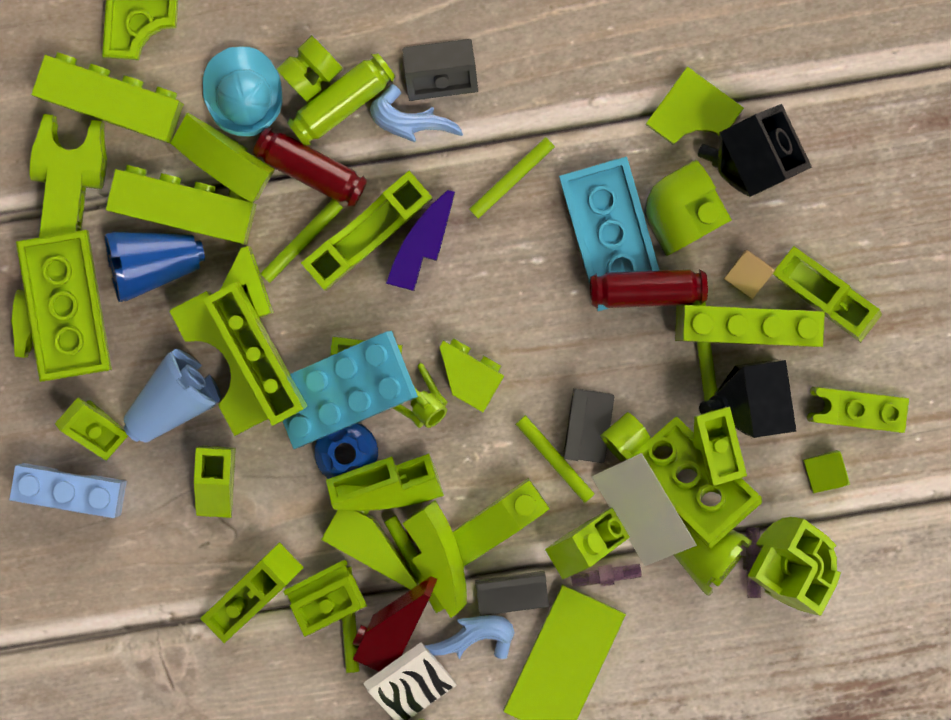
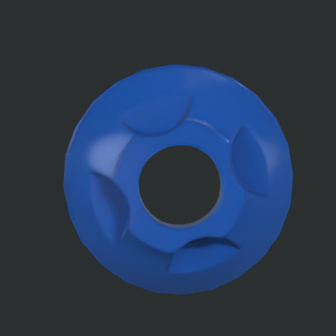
(358, 437)

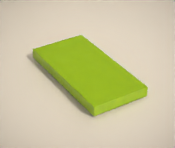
(63, 305)
(565, 658)

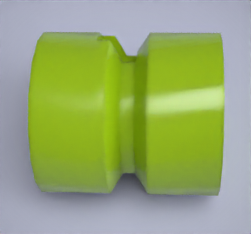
(316, 57)

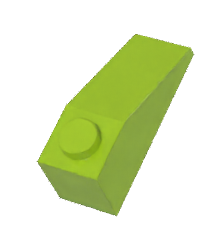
(499, 521)
(364, 540)
(252, 592)

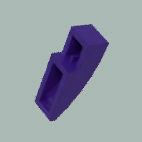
(421, 242)

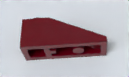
(392, 628)

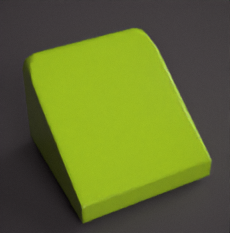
(826, 471)

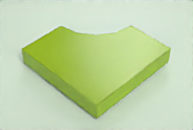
(132, 23)
(692, 107)

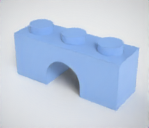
(67, 491)

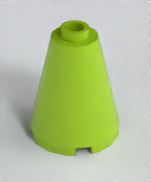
(712, 564)

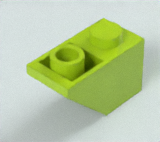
(469, 378)
(214, 481)
(587, 543)

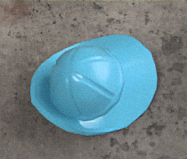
(242, 91)

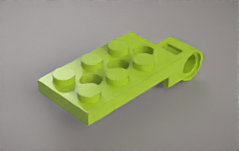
(710, 524)

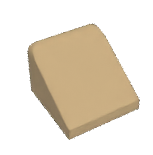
(749, 274)

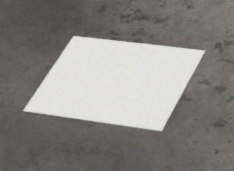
(644, 510)

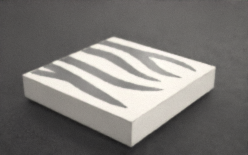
(410, 683)

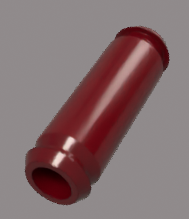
(309, 167)
(648, 288)

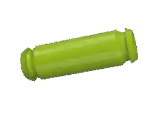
(341, 99)

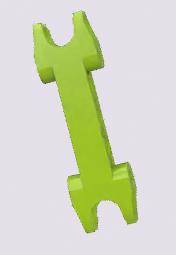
(66, 179)

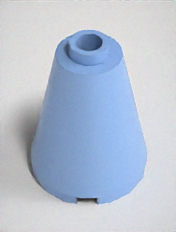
(170, 398)

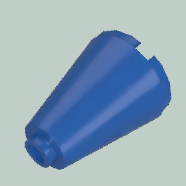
(150, 260)

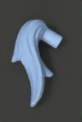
(407, 124)
(474, 630)

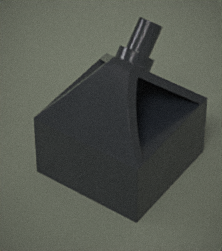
(758, 152)
(757, 398)

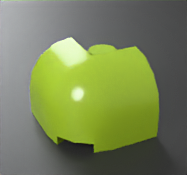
(684, 208)
(796, 565)

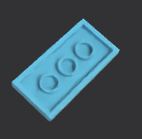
(608, 219)
(349, 389)

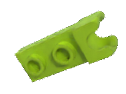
(861, 410)

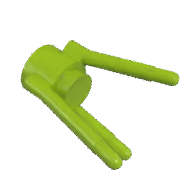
(427, 407)

